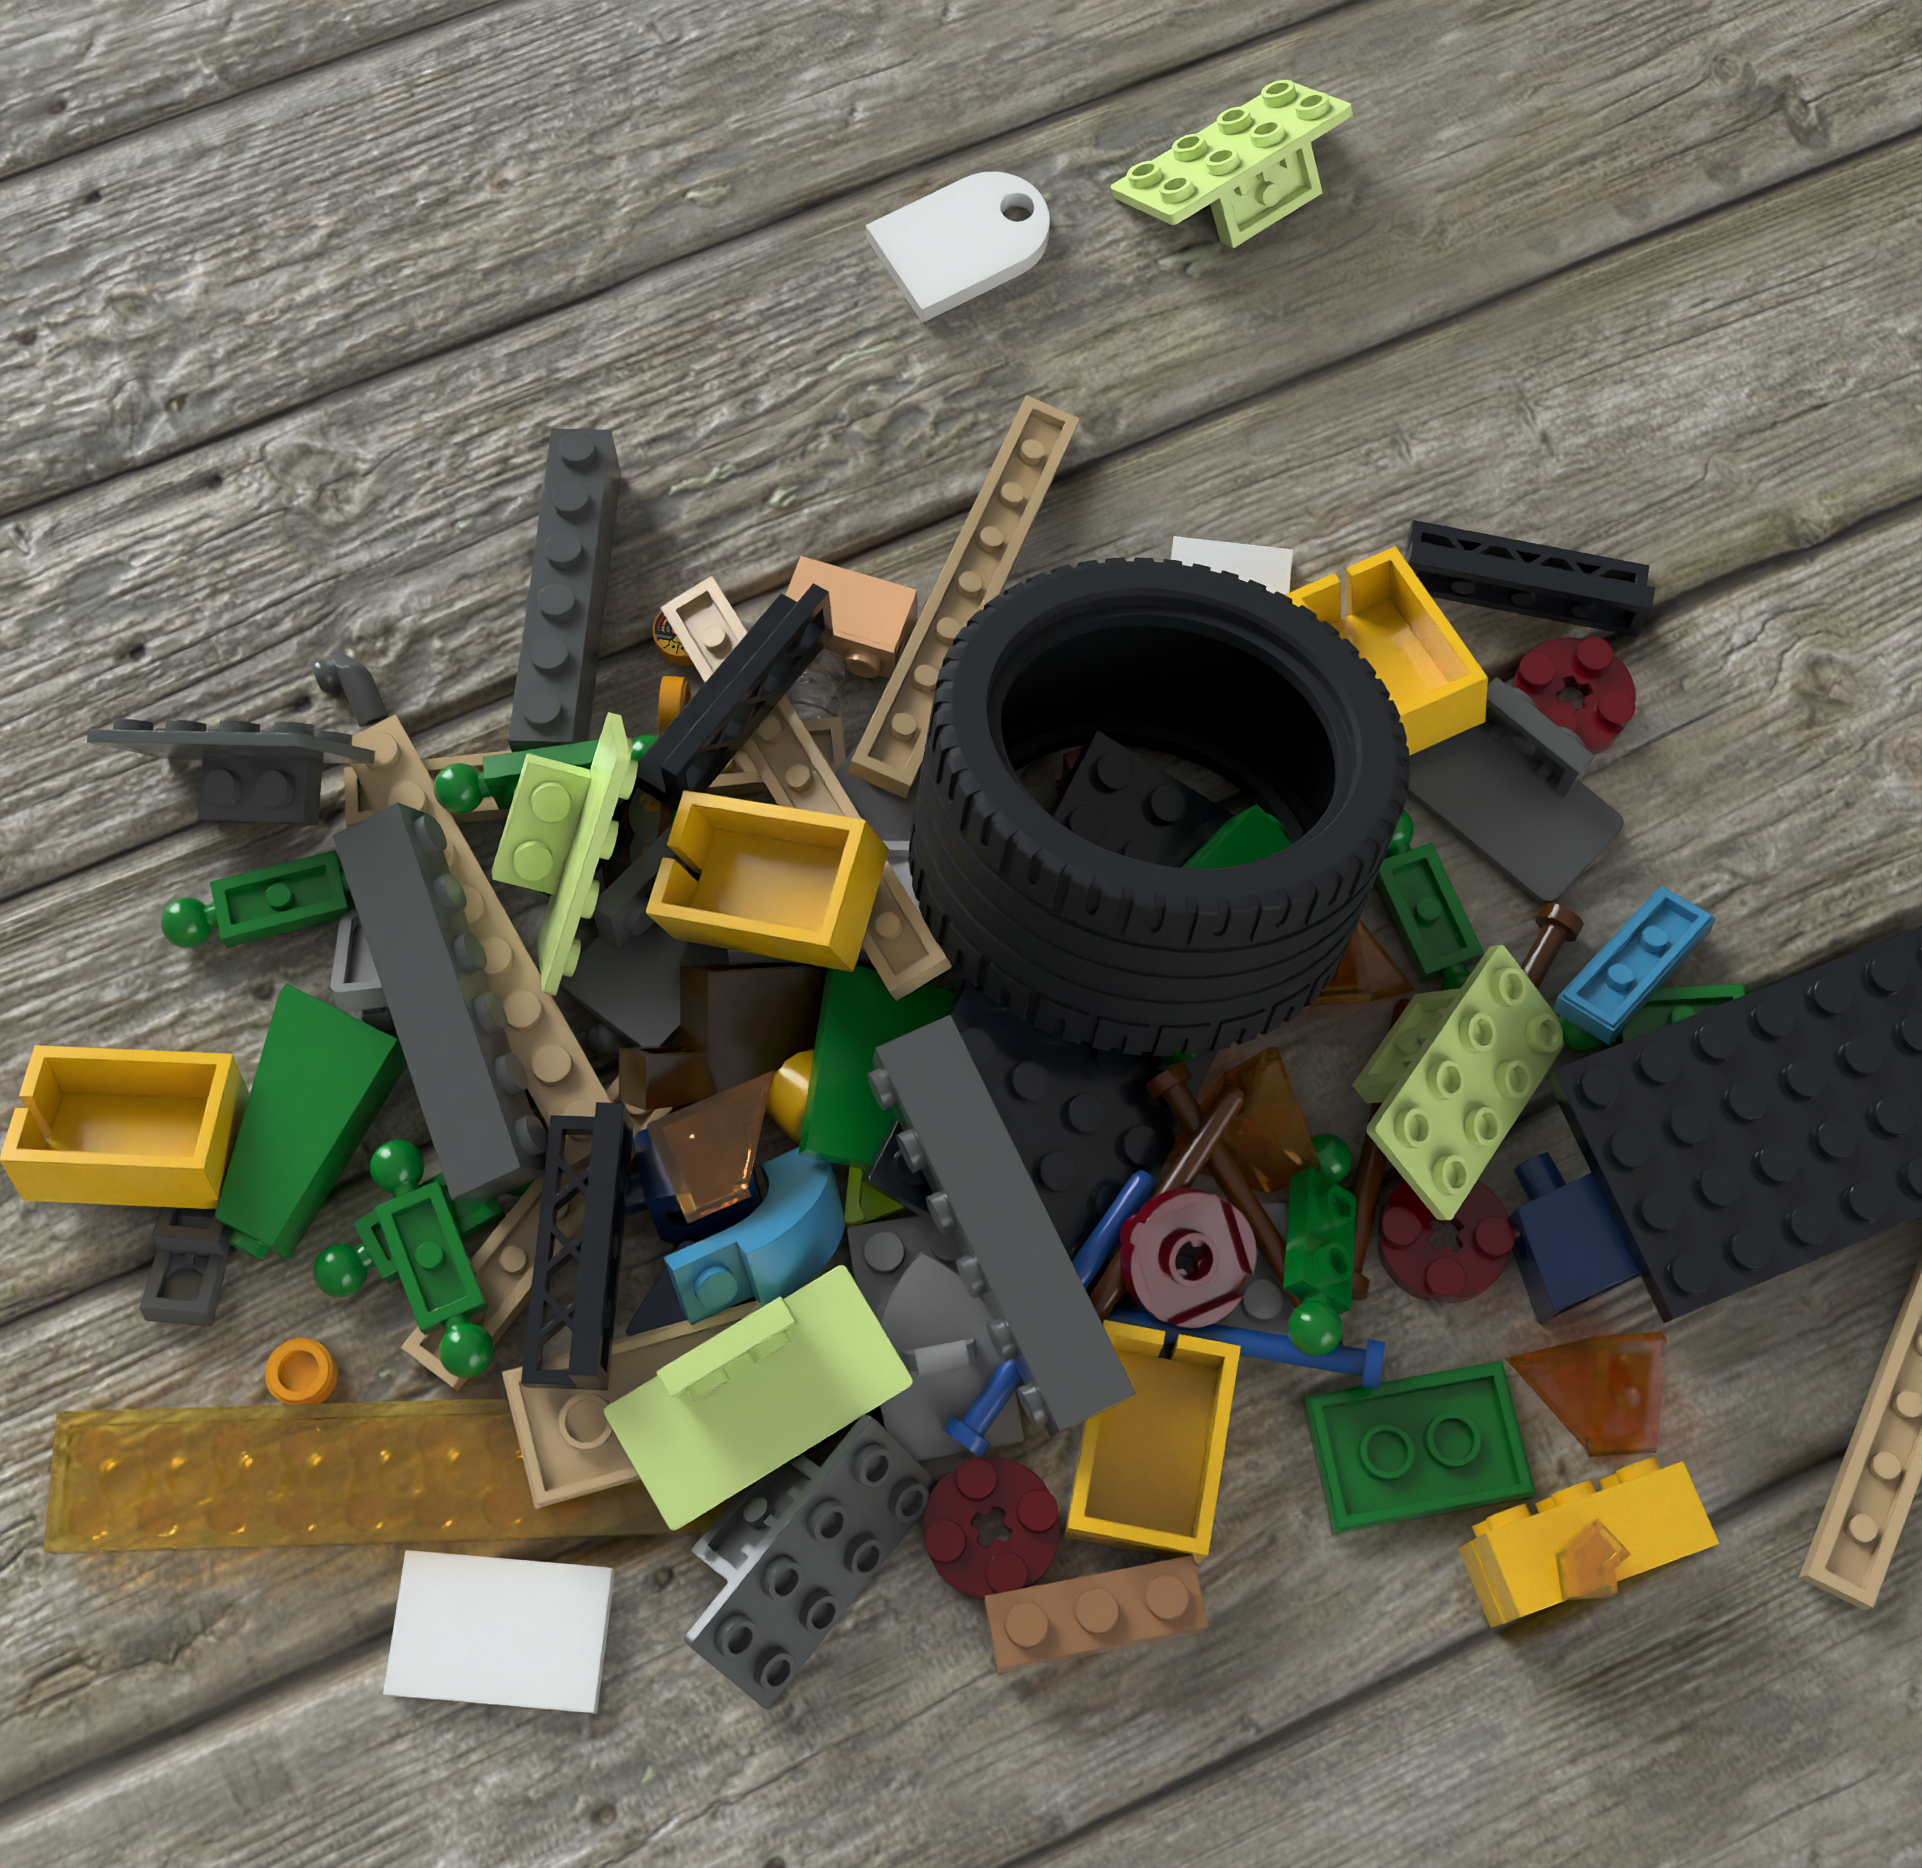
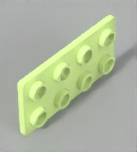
(1245, 165)
(558, 834)
(1459, 1077)
(757, 1396)

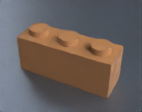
(1095, 1614)

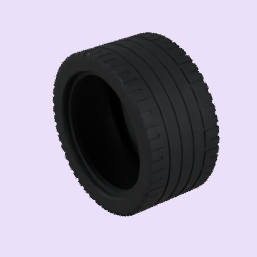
(1179, 668)

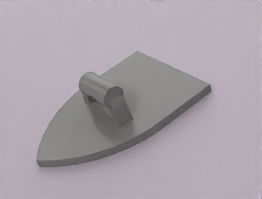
(950, 1359)

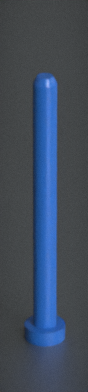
(1086, 1263)
(1270, 1346)

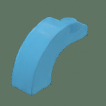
(771, 1248)

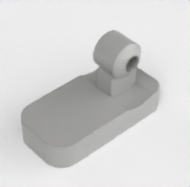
(355, 978)

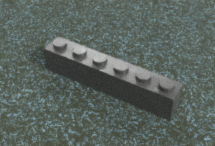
(566, 591)
(442, 1004)
(1000, 1227)

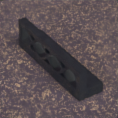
(1530, 587)
(737, 697)
(598, 1244)

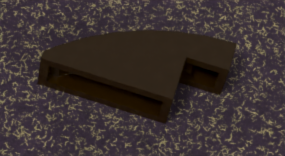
(732, 1029)

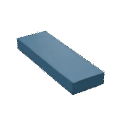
(1634, 965)

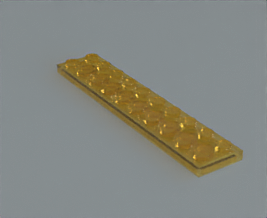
(315, 1480)

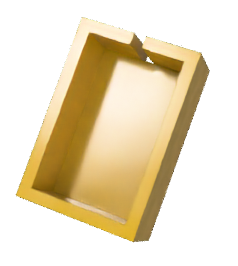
(1407, 644)
(769, 880)
(125, 1127)
(1157, 1459)
(1643, 1506)

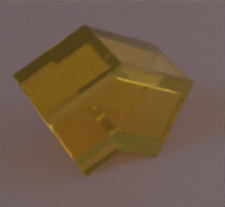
(1589, 1563)

